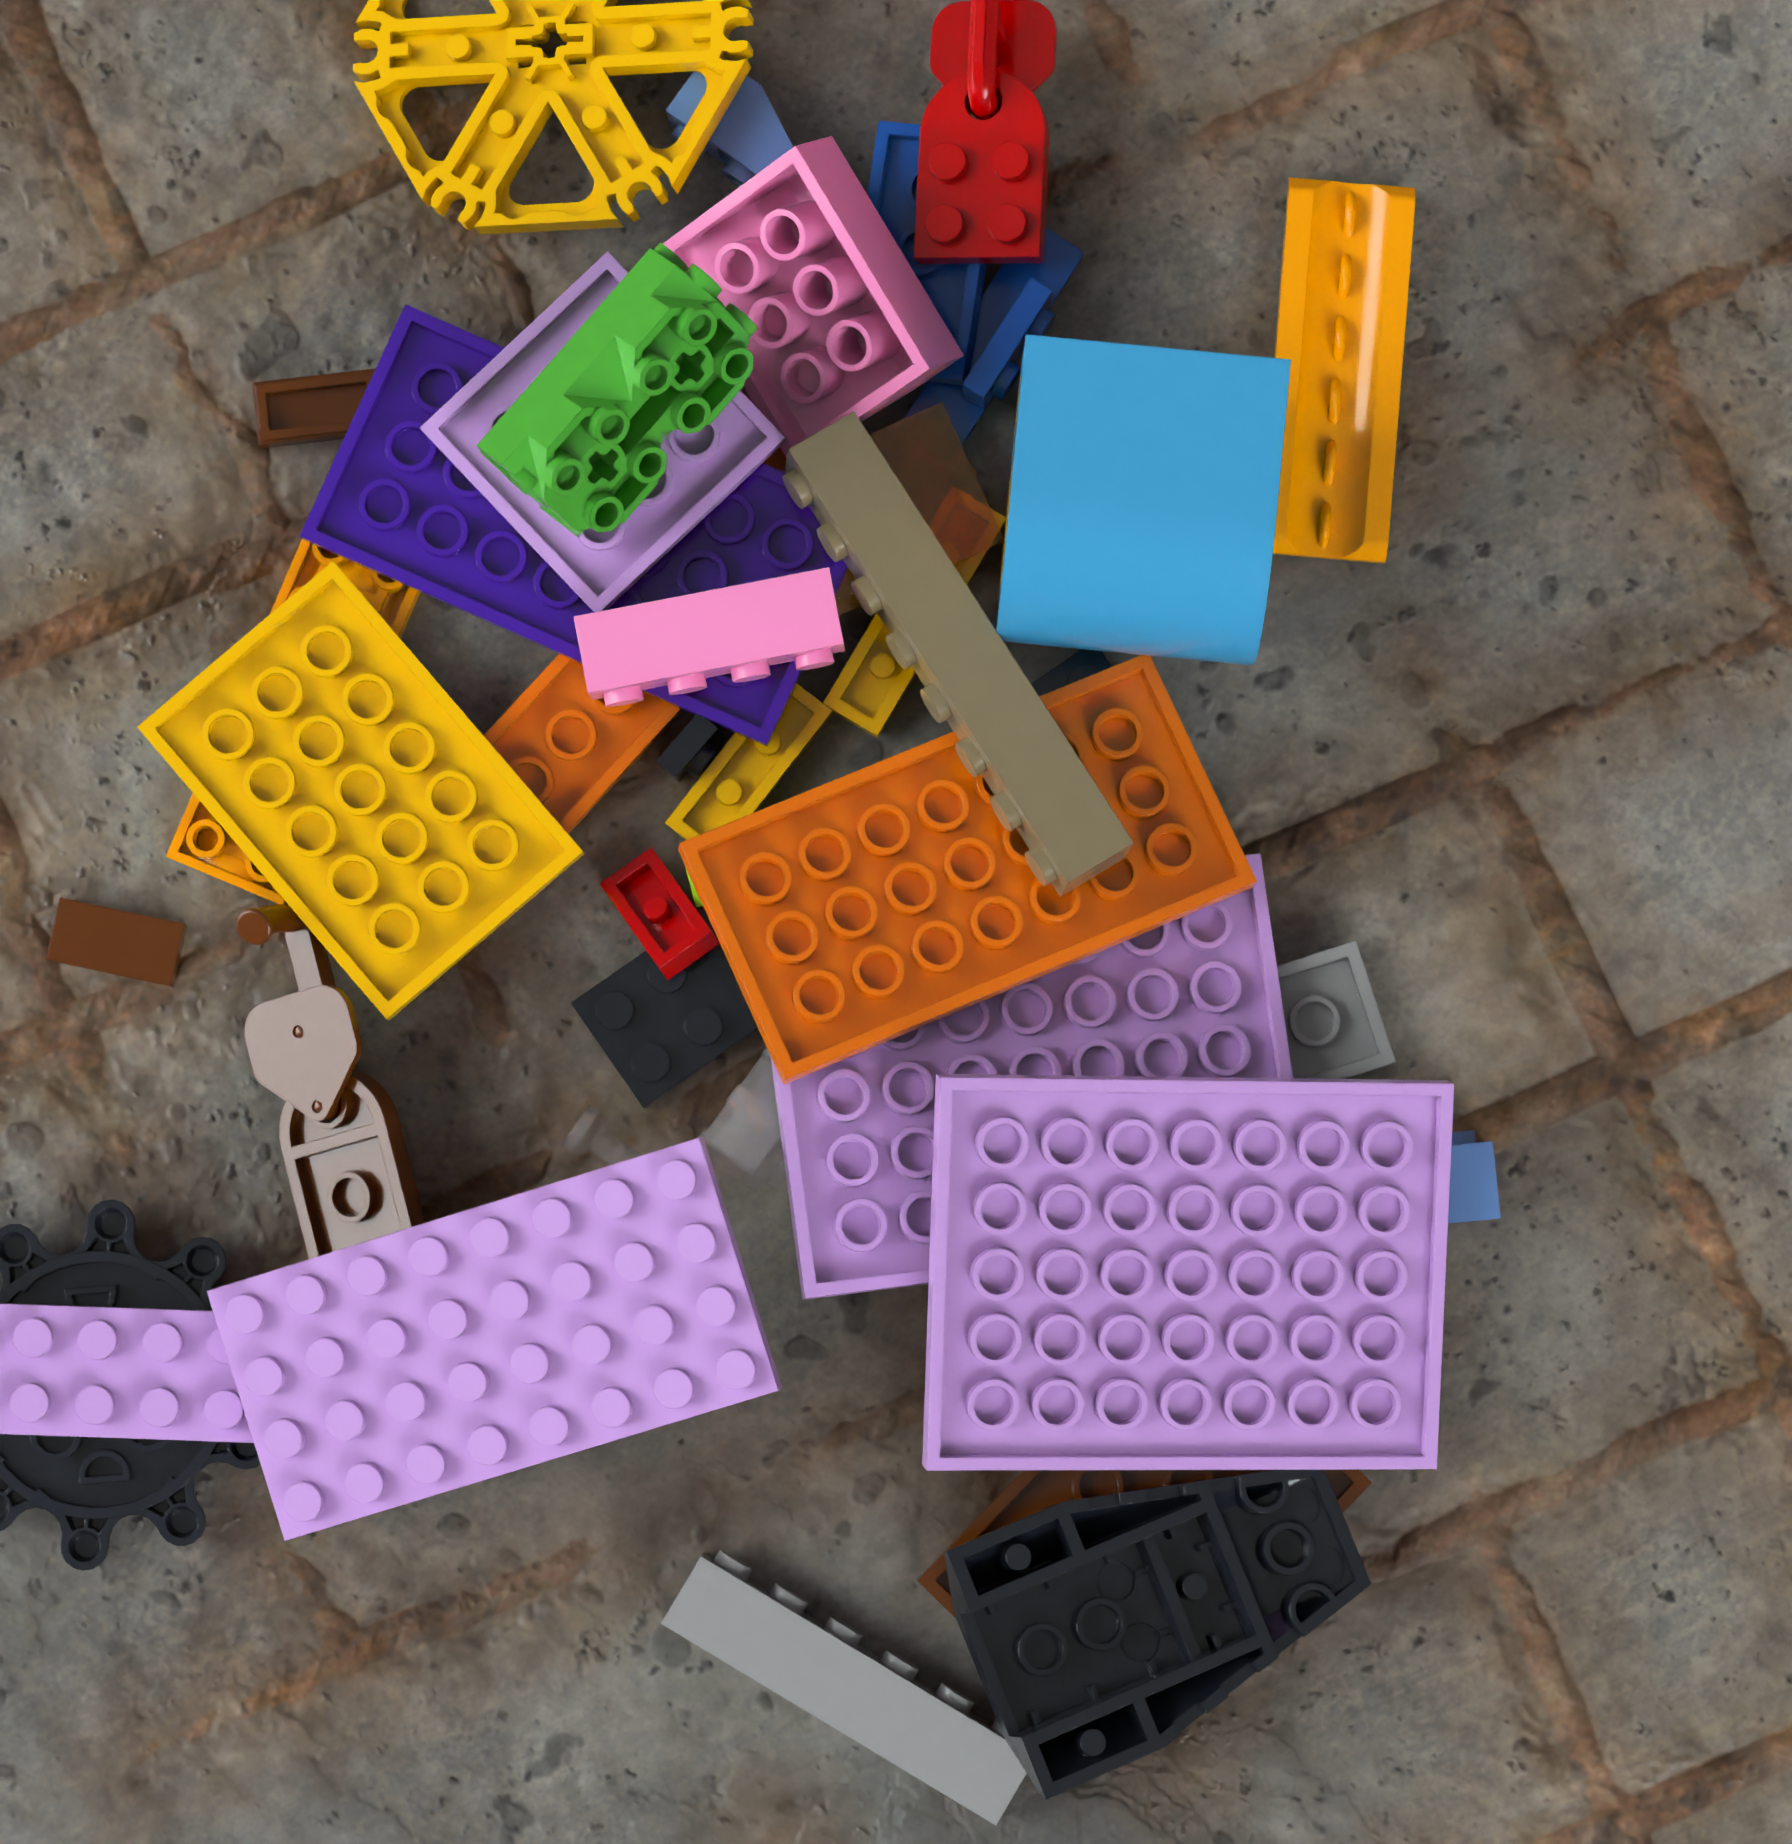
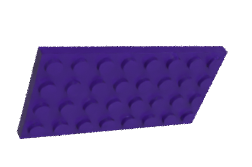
(422, 523)

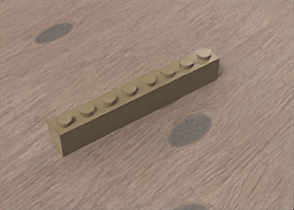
(956, 654)

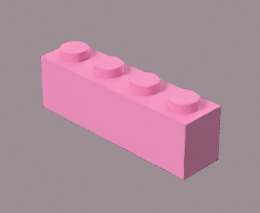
(710, 635)

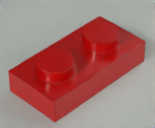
(659, 913)

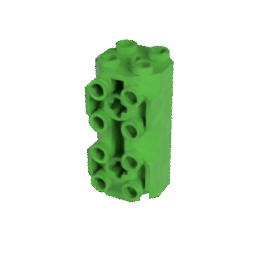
(638, 368)

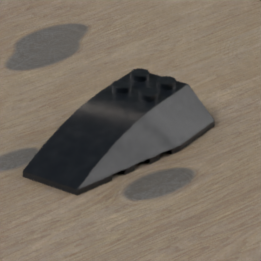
(1144, 1610)

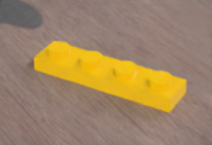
(872, 677)

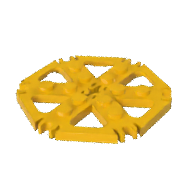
(522, 99)

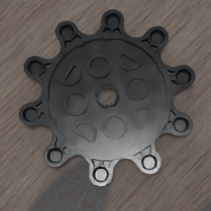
(98, 1479)

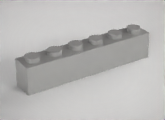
(847, 1685)

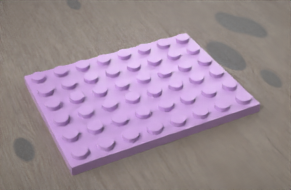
(1160, 1005)
(1186, 1273)

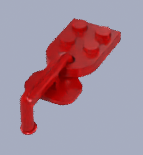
(987, 173)

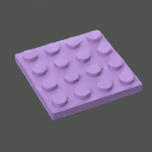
(697, 476)

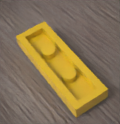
(748, 771)

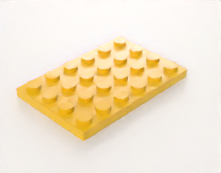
(360, 790)

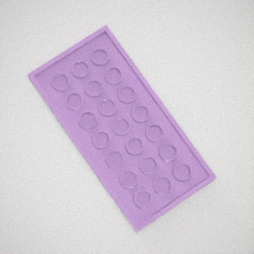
(494, 1339)

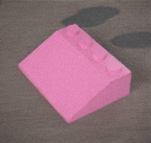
(825, 287)

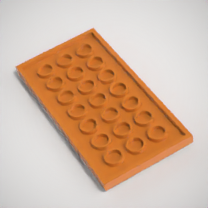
(913, 900)

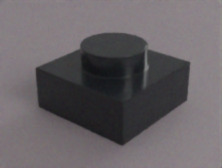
(691, 750)

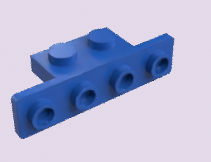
(1009, 309)

